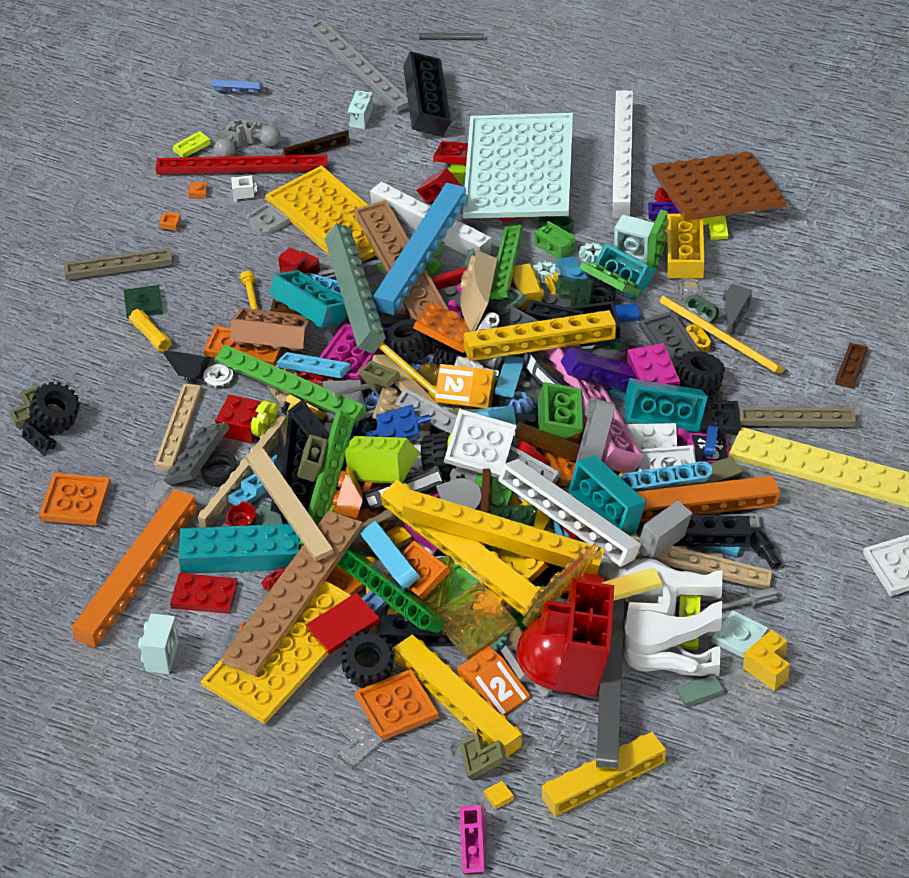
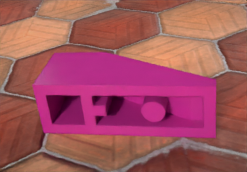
(473, 838)

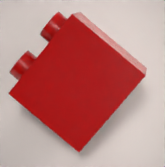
(570, 640)

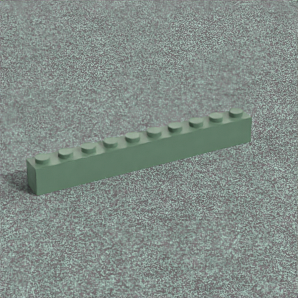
(354, 288)

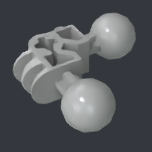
(240, 129)

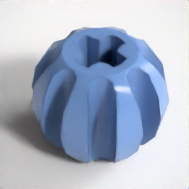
(521, 401)

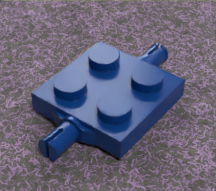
(399, 424)

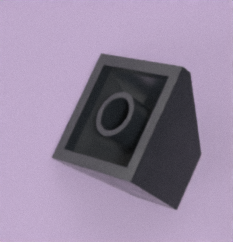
(187, 365)

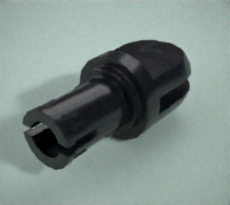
(765, 548)

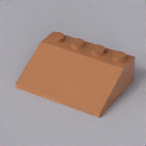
(270, 328)

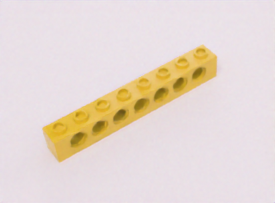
(539, 335)

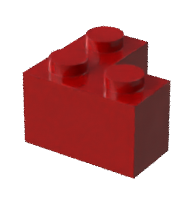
(433, 185)
(295, 260)

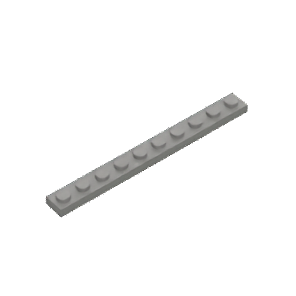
(359, 65)
(446, 420)

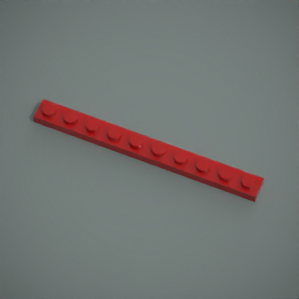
(240, 164)

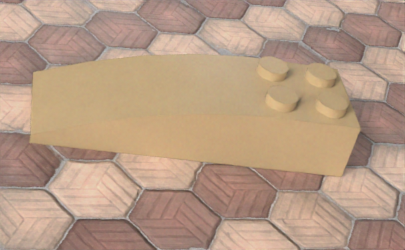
(476, 287)

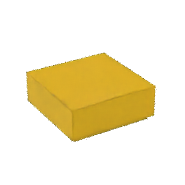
(498, 795)

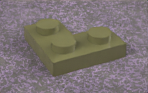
(21, 413)
(480, 759)

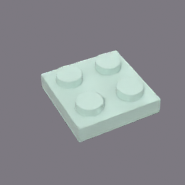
(738, 633)

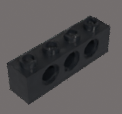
(717, 531)
(398, 628)

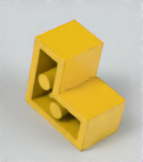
(766, 660)

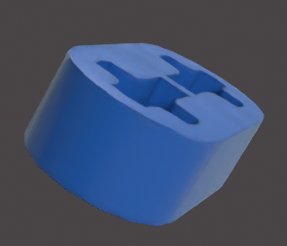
(710, 441)

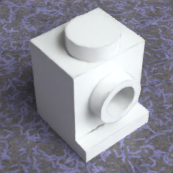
(243, 187)

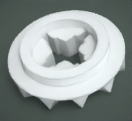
(213, 371)
(668, 459)

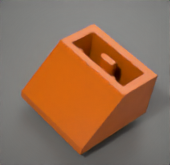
(349, 496)

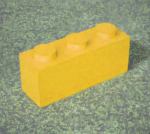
(526, 281)

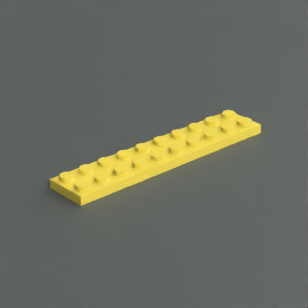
(822, 466)

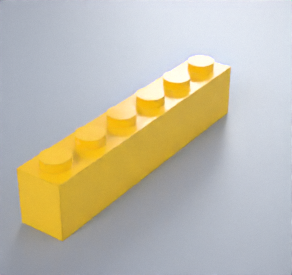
(589, 782)

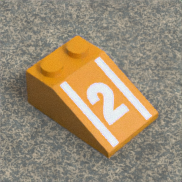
(465, 386)

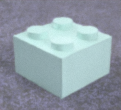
(633, 236)
(159, 643)

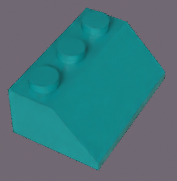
(626, 266)

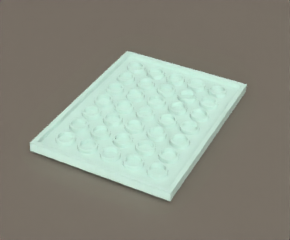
(519, 165)

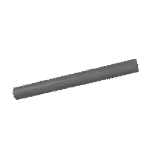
(452, 36)

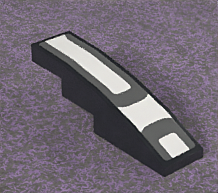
(542, 369)
(417, 481)

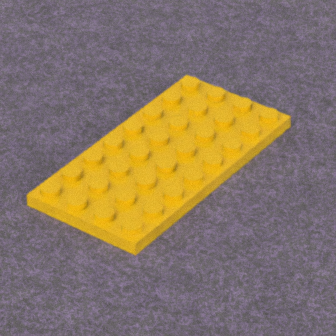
(318, 203)
(284, 671)

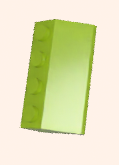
(380, 458)

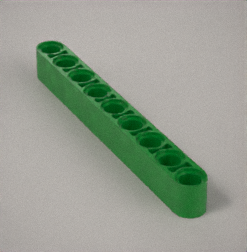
(390, 591)

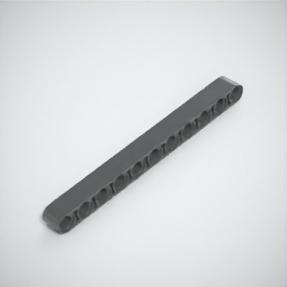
(610, 695)

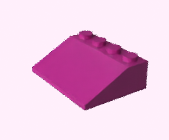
(345, 349)

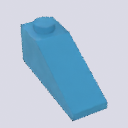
(570, 267)

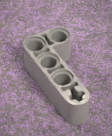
(597, 428)

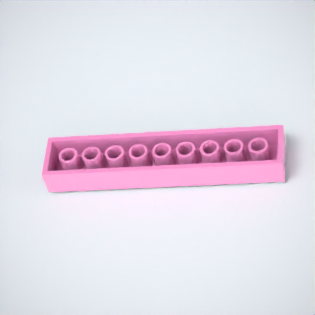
(620, 448)

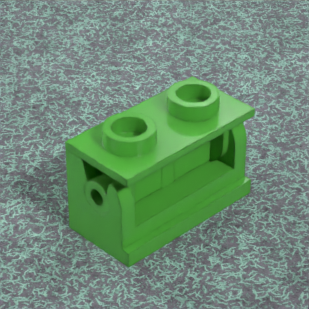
(554, 240)

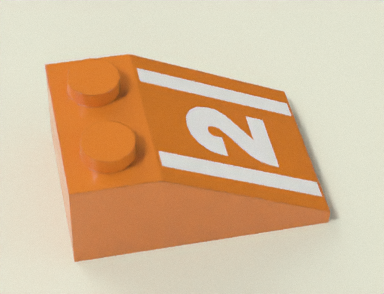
(494, 681)

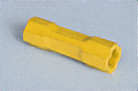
(156, 337)

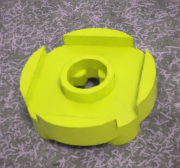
(266, 415)

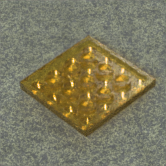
(560, 583)

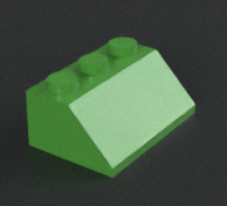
(560, 410)

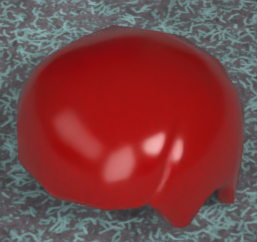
(241, 515)

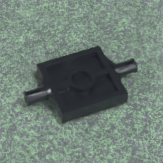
(723, 415)

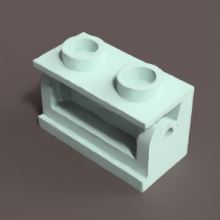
(360, 109)

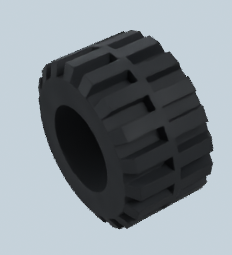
(407, 341)
(700, 371)
(49, 419)
(434, 451)
(372, 644)

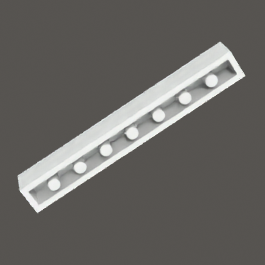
(411, 212)
(569, 512)

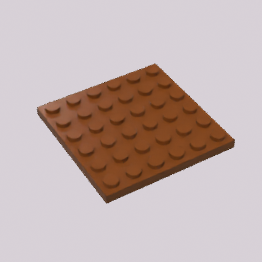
(718, 186)

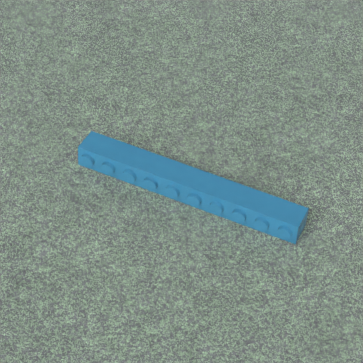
(420, 249)

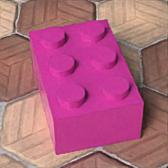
(652, 364)

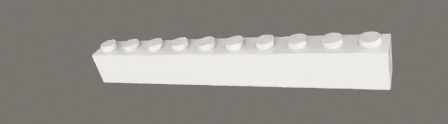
(622, 154)

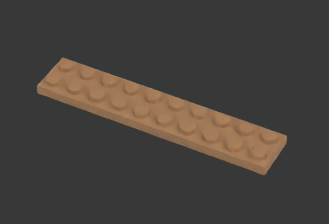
(388, 242)
(289, 597)

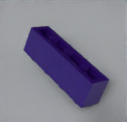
(597, 369)

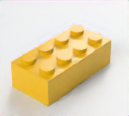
(685, 247)

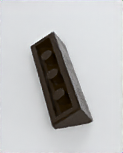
(319, 145)

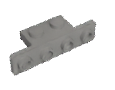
(510, 658)

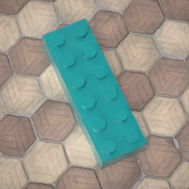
(237, 548)

